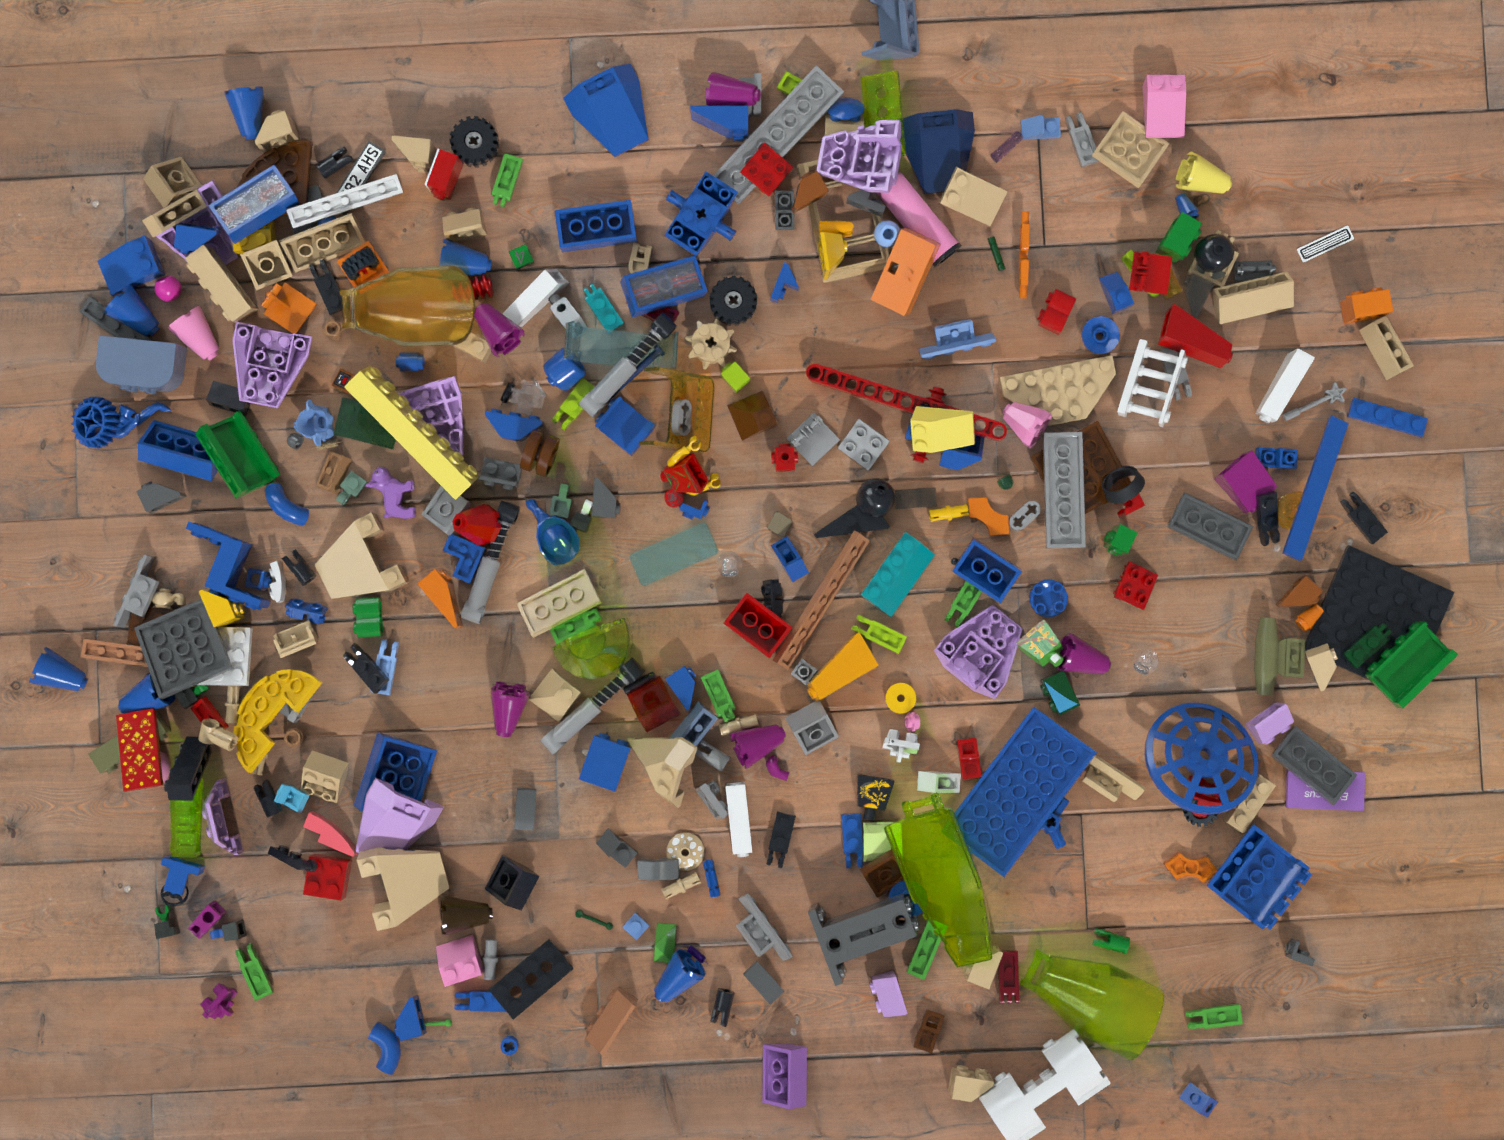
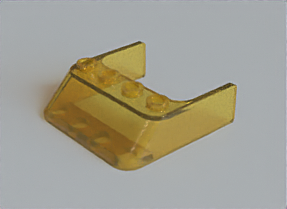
(700, 393)

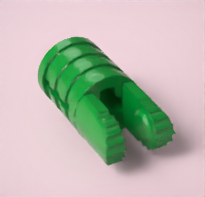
(1115, 942)

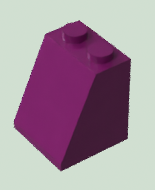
(1245, 480)

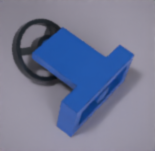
(177, 878)

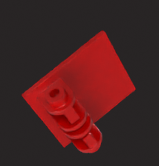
(766, 169)
(1150, 273)
(1135, 585)

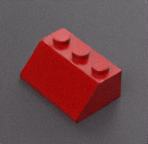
(757, 625)

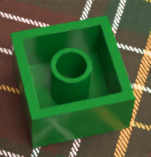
(1179, 237)

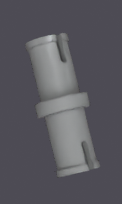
(490, 959)

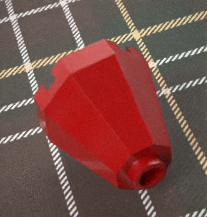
(478, 524)

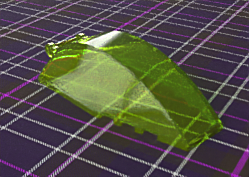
(943, 878)

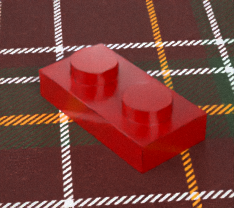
(205, 710)

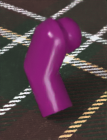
(774, 769)

